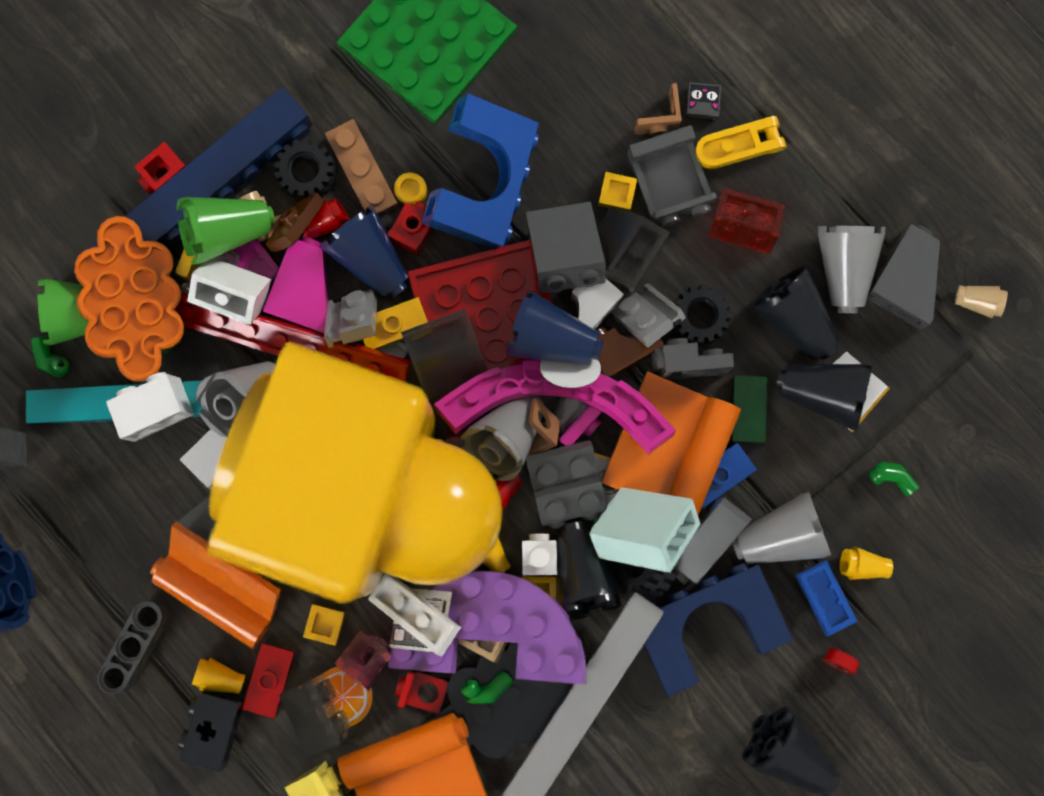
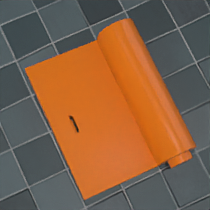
(687, 460)
(216, 589)
(415, 763)

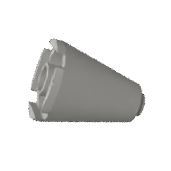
(850, 263)
(224, 393)
(503, 438)
(784, 534)

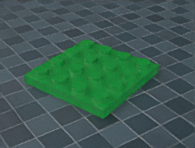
(427, 47)

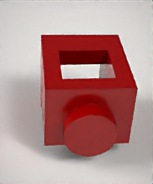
(154, 164)
(410, 239)

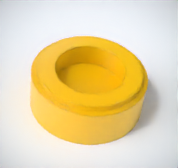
(410, 188)

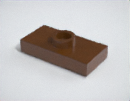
(294, 222)

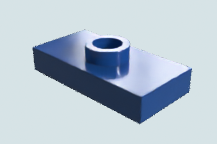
(731, 470)
(826, 598)

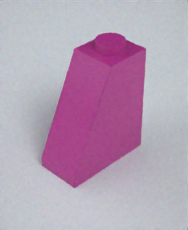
(301, 287)

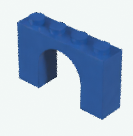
(510, 141)

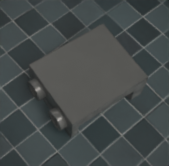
(670, 177)
(566, 247)

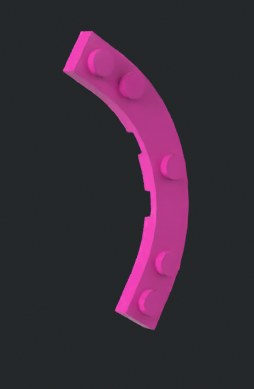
(526, 380)

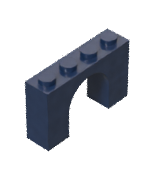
(744, 592)

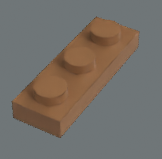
(361, 168)

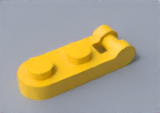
(739, 143)

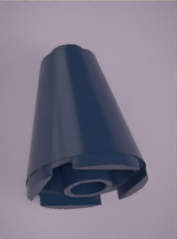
(368, 253)
(552, 334)

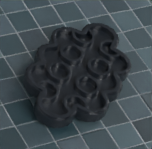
(515, 716)

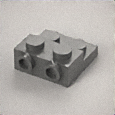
(681, 361)
(566, 484)

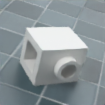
(539, 555)

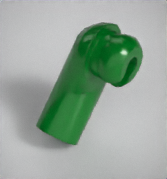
(47, 361)

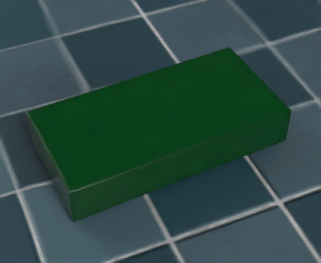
(751, 396)

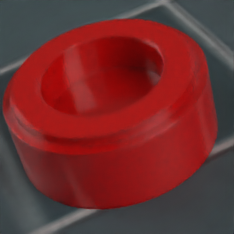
(841, 661)

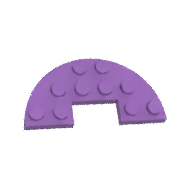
(511, 611)

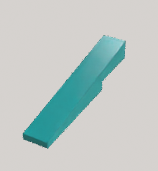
(84, 403)

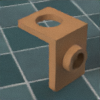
(663, 124)
(547, 432)

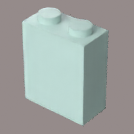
(645, 529)

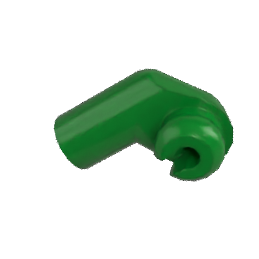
(893, 473)
(488, 693)

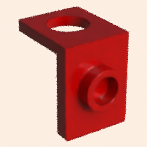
(408, 690)

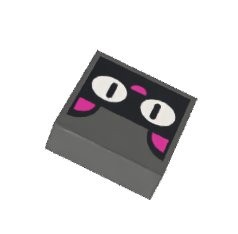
(703, 101)

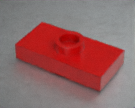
(268, 680)

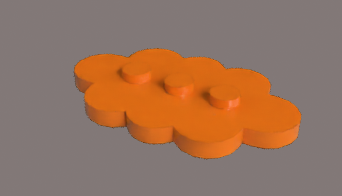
(129, 299)

